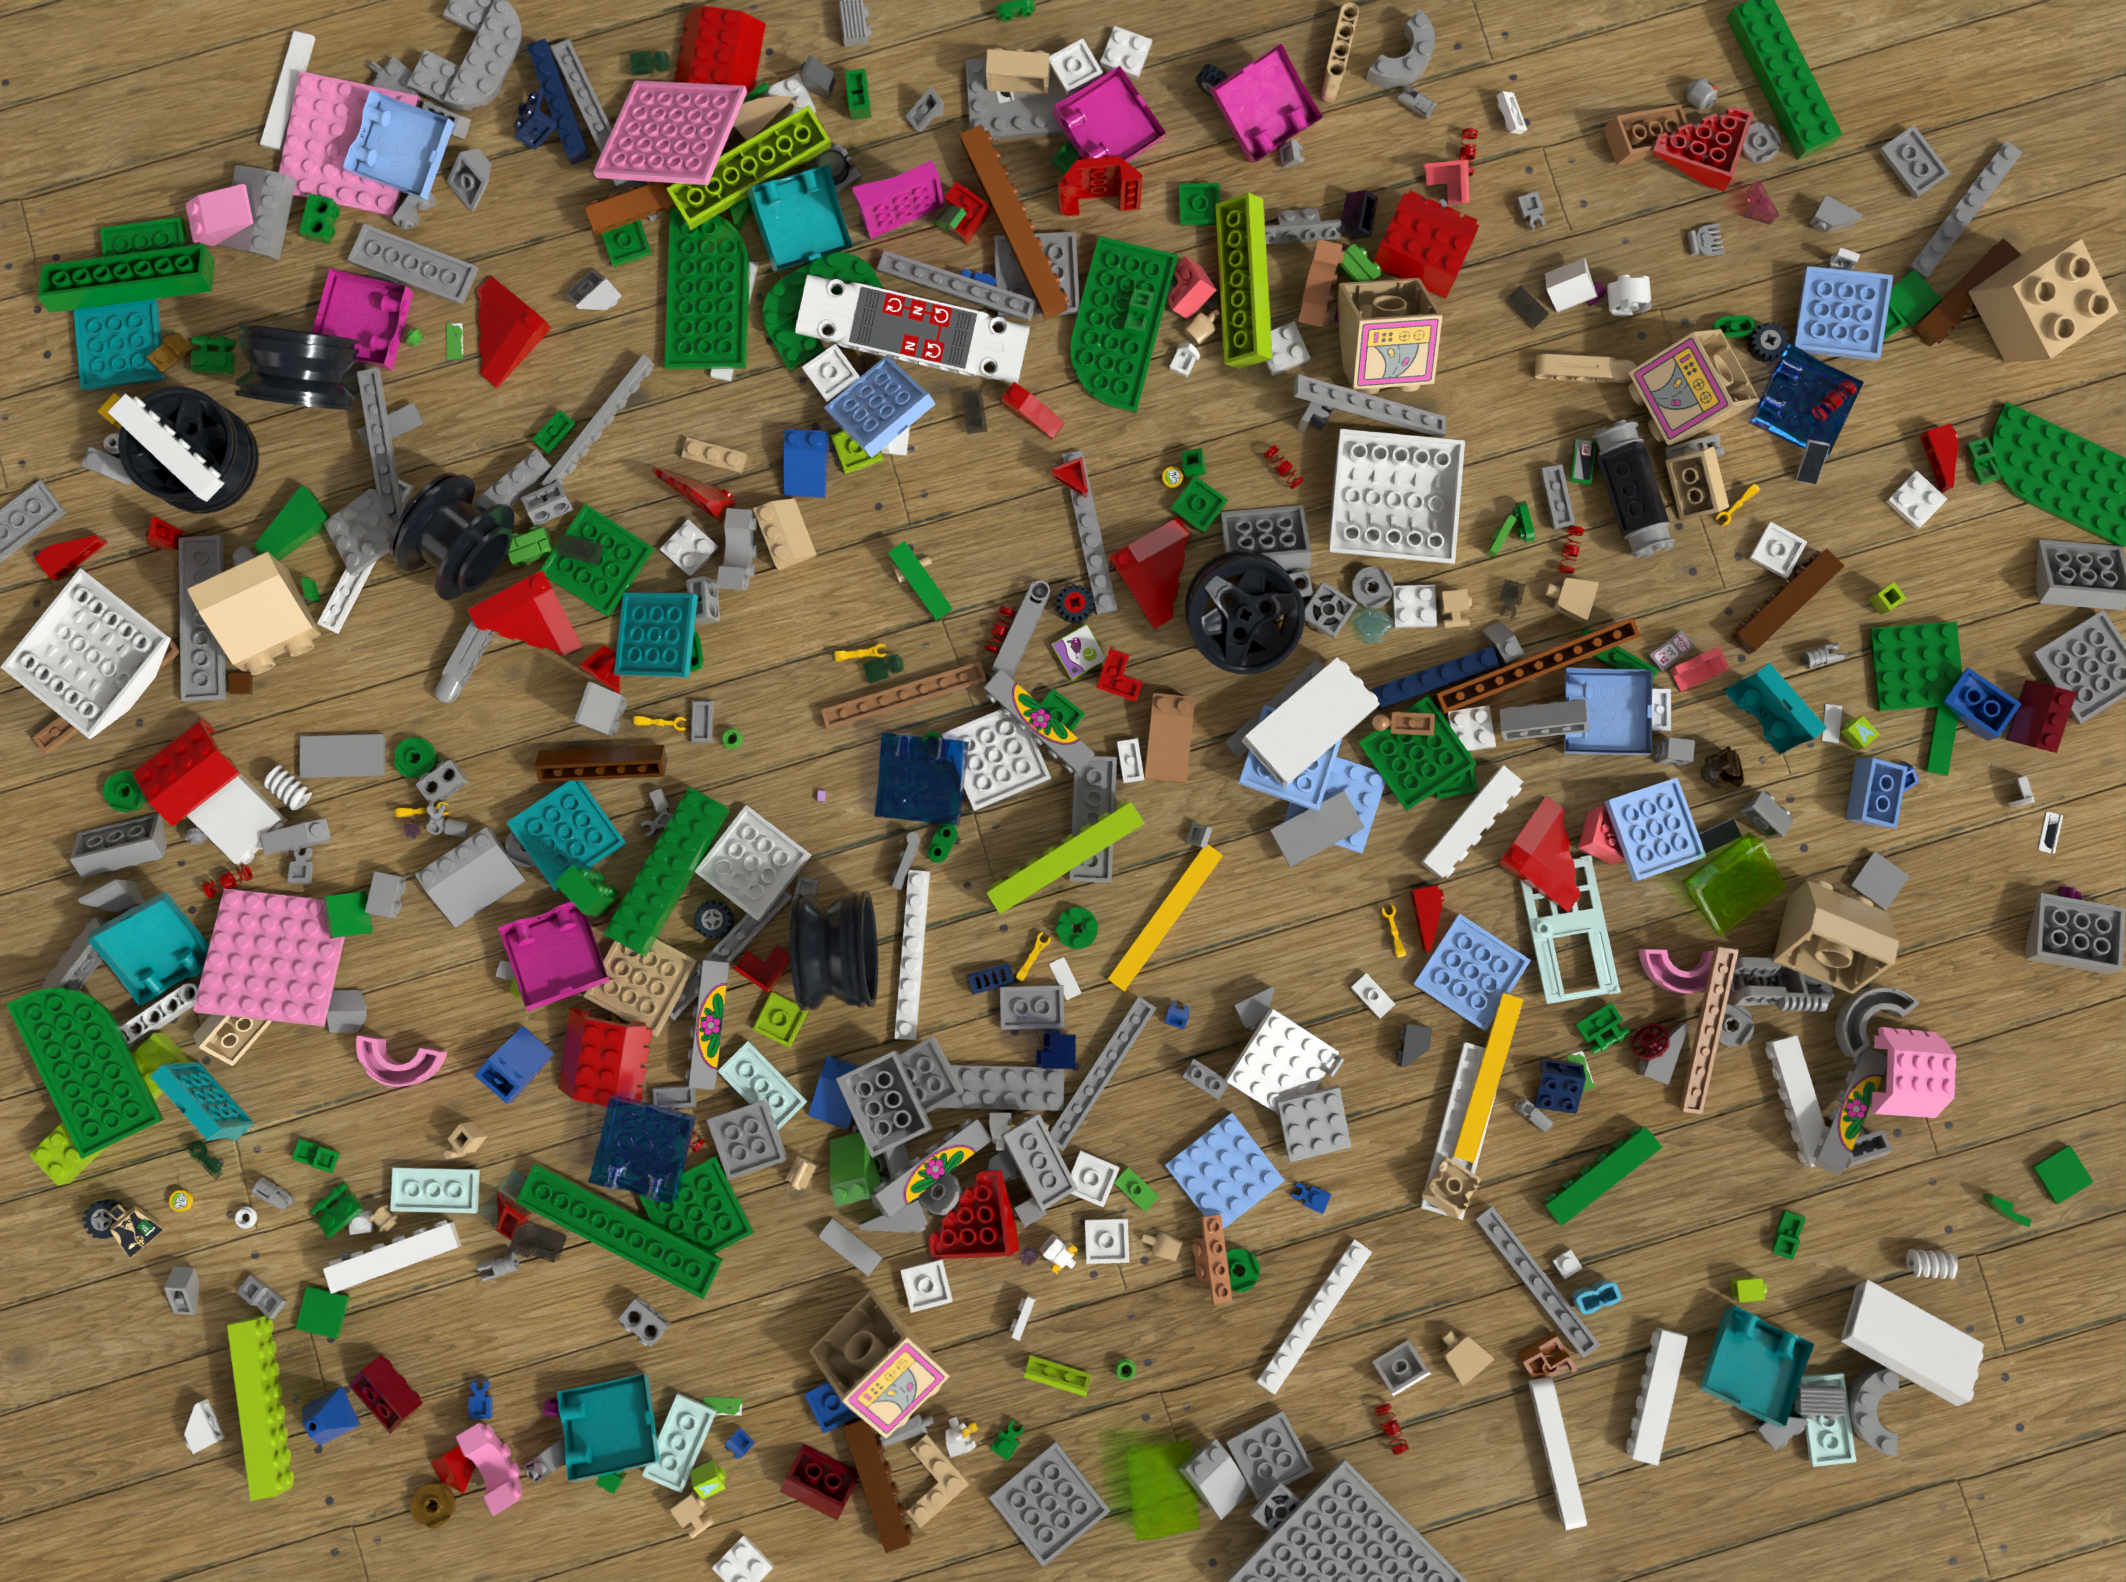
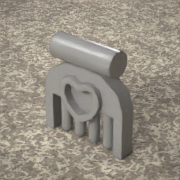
(1703, 241)

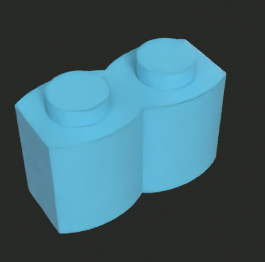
(1600, 1294)

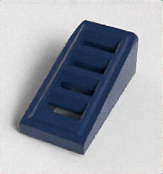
(973, 983)

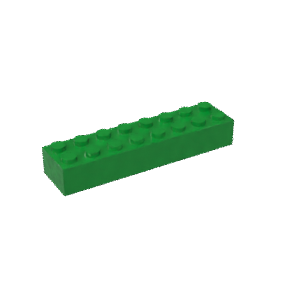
(1784, 76)
(126, 278)
(667, 871)

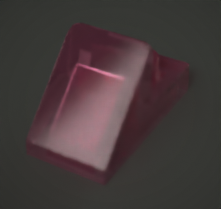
(1763, 208)

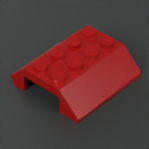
(720, 48)
(1099, 179)
(1426, 243)
(185, 773)
(603, 1058)

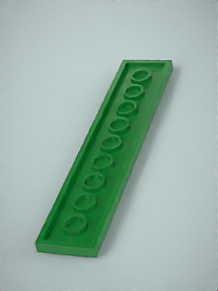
(619, 1231)

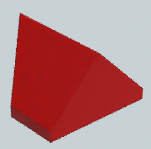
(1072, 475)
(602, 666)
(509, 1215)
(454, 1469)

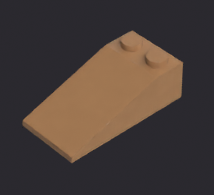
(1635, 134)
(1169, 737)

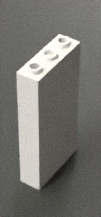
(1310, 722)
(237, 819)
(1913, 1343)

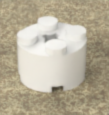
(1629, 295)

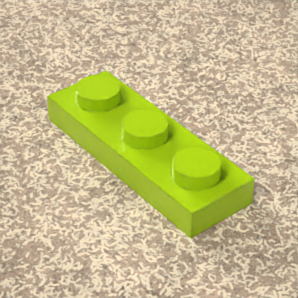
(1057, 1375)

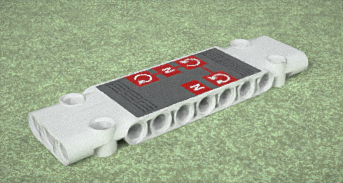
(912, 329)

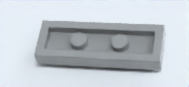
(1557, 497)

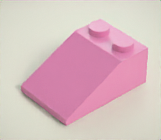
(219, 214)

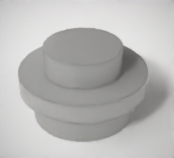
(195, 836)

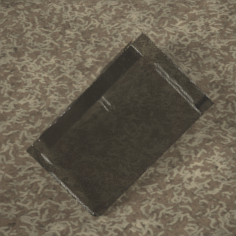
(537, 1241)

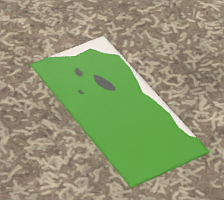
(454, 337)
(1579, 1058)
(725, 1405)

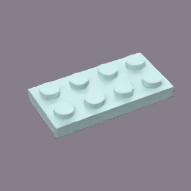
(758, 1080)
(435, 1190)
(1827, 1439)
(680, 1442)

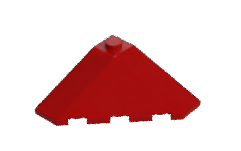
(1707, 149)
(507, 330)
(702, 495)
(1152, 569)
(528, 614)
(1543, 856)
(979, 1224)

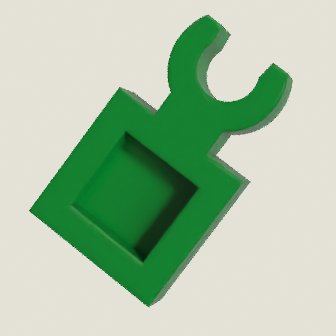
(1006, 1442)

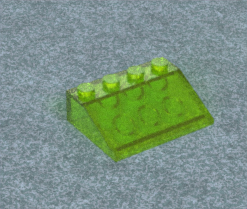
(1735, 883)
(1160, 1493)

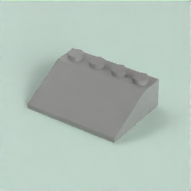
(270, 205)
(1270, 531)
(2081, 574)
(471, 877)
(2076, 934)
(884, 1103)

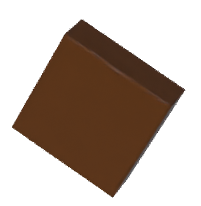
(240, 683)

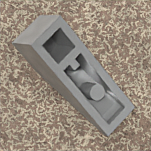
(296, 837)
(1662, 1067)
(907, 1219)

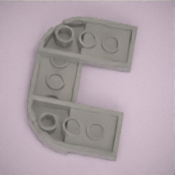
(486, 63)

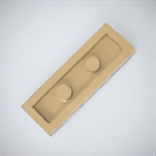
(714, 455)

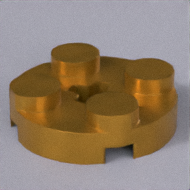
(428, 1516)

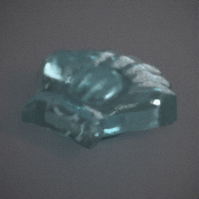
(1373, 625)

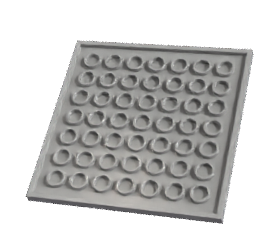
(1345, 1535)

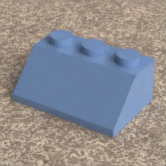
(1876, 793)

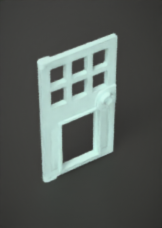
(1567, 924)

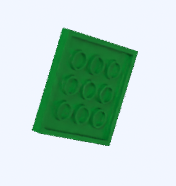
(619, 564)
(1915, 664)
(1418, 763)
(704, 1209)

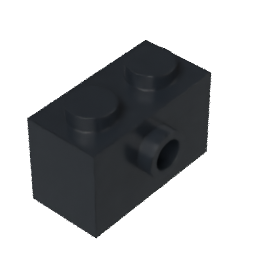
(1358, 214)

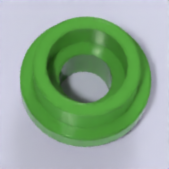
(414, 337)
(732, 732)
(1125, 1376)

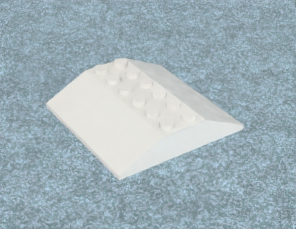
(1396, 496)
(88, 655)

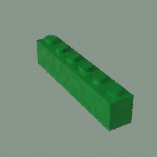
(1601, 1175)

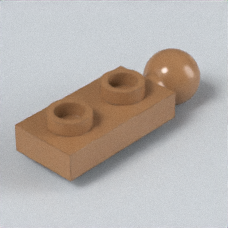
(1406, 723)

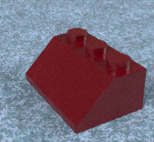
(2041, 716)
(385, 1393)
(820, 1482)

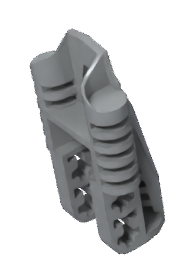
(1777, 986)

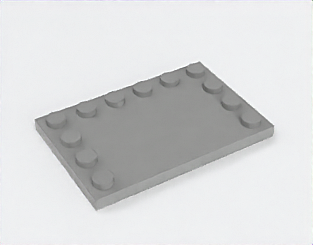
(1023, 117)

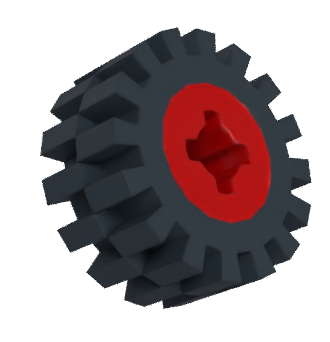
(1070, 609)

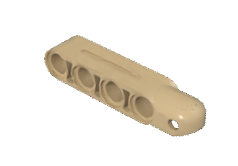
(1340, 44)
(1583, 368)

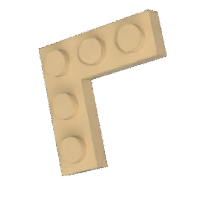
(949, 1480)

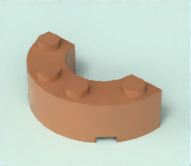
(1319, 282)

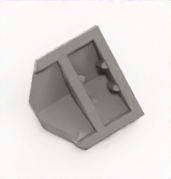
(346, 1011)

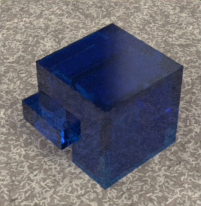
(1057, 1051)

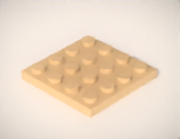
(643, 986)

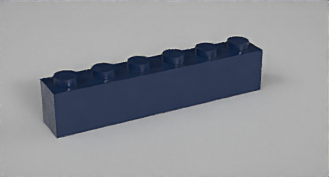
(558, 101)
(1436, 678)

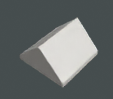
(1570, 285)
(1401, 1368)

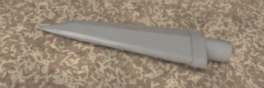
(913, 1427)

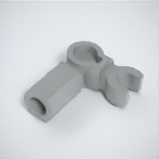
(661, 806)
(438, 823)
(1534, 1115)

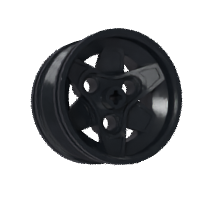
(296, 367)
(188, 409)
(1256, 623)
(834, 950)

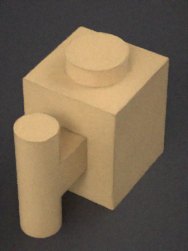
(1454, 604)
(465, 1139)
(801, 1172)
(689, 1511)

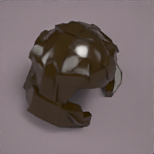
(1723, 768)

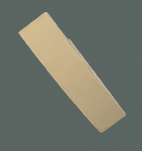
(761, 114)

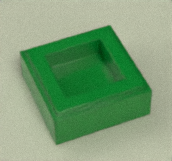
(310, 589)

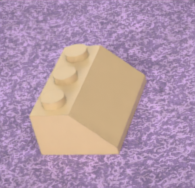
(1697, 483)
(785, 532)
(228, 1036)

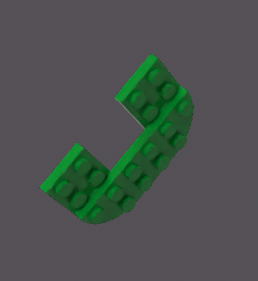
(785, 298)

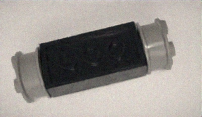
(1633, 489)

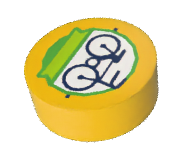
(1172, 477)
(181, 1200)

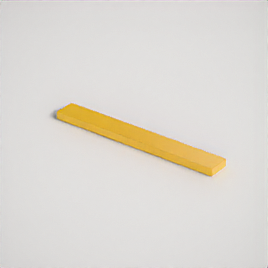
(1165, 917)
(1488, 1077)

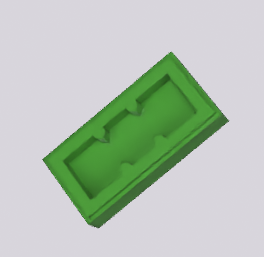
(1500, 535)
(1136, 1189)

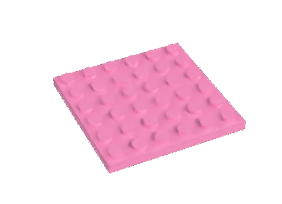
(670, 132)
(318, 138)
(269, 959)

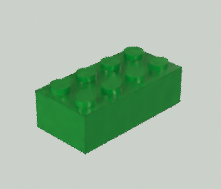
(588, 890)

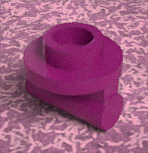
(1600, 291)
(2069, 892)
(551, 1407)

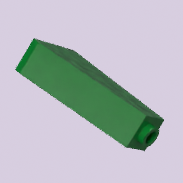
(294, 525)

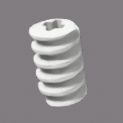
(286, 789)
(1932, 1263)

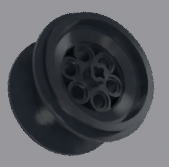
(452, 535)

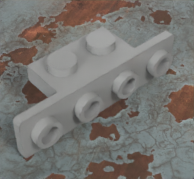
(1301, 227)

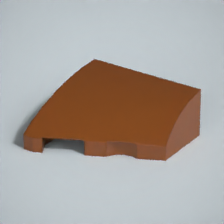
(1546, 1357)

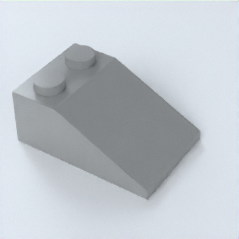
(600, 709)
(1215, 1478)

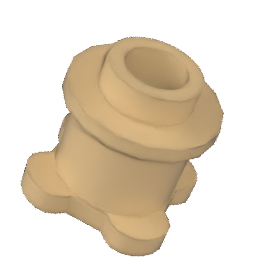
(383, 1219)

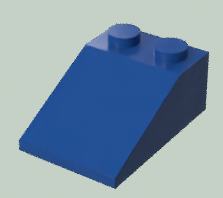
(805, 463)
(1981, 705)
(828, 1100)

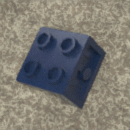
(532, 125)
(1560, 1086)

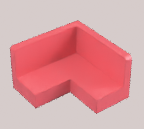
(1453, 174)
(1192, 290)
(1699, 669)
(1600, 837)

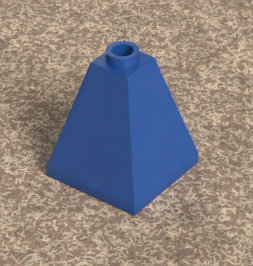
(329, 1416)

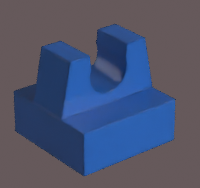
(1177, 1017)
(739, 1443)

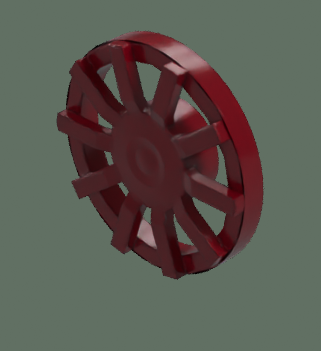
(1649, 1041)

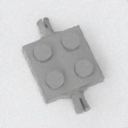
(393, 77)

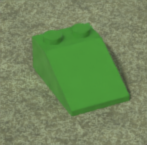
(851, 1170)

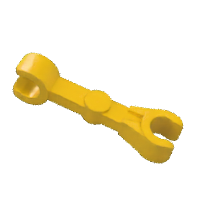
(1750, 492)
(843, 655)
(643, 721)
(406, 812)
(1398, 946)
(1032, 957)

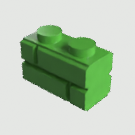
(1357, 266)
(530, 546)

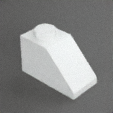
(202, 1427)

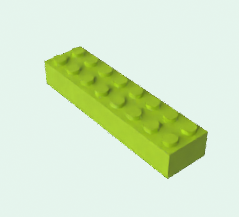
(752, 164)
(1243, 281)
(1065, 857)
(57, 1152)
(260, 1407)

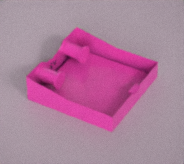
(1265, 103)
(1109, 119)
(899, 199)
(366, 312)
(553, 955)

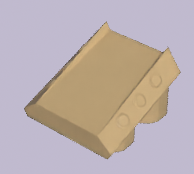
(1451, 1187)

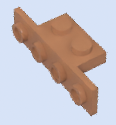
(1212, 1259)

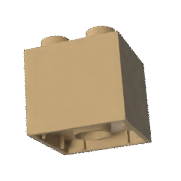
(2043, 301)

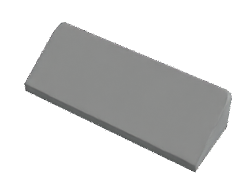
(399, 422)
(850, 1247)

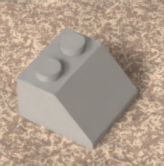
(1767, 815)

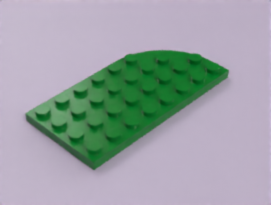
(706, 296)
(1104, 357)
(2061, 473)
(85, 1067)

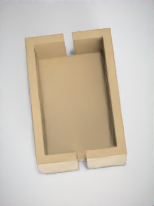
(1017, 71)

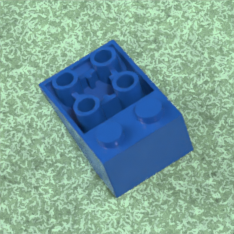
(514, 1065)

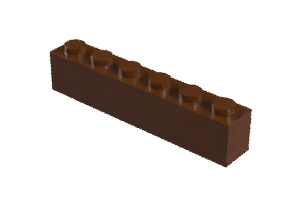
(1957, 301)
(1787, 601)
(601, 763)
(878, 1485)

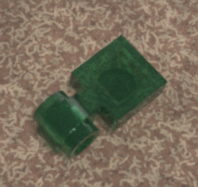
(643, 63)
(878, 670)
(212, 1166)

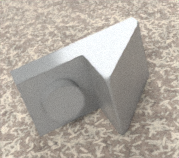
(927, 108)

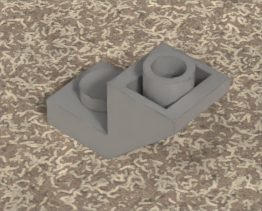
(407, 214)

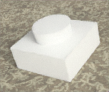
(360, 1223)
(1567, 1264)

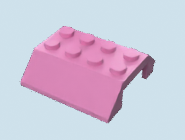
(1918, 1073)

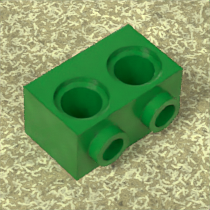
(858, 94)
(314, 218)

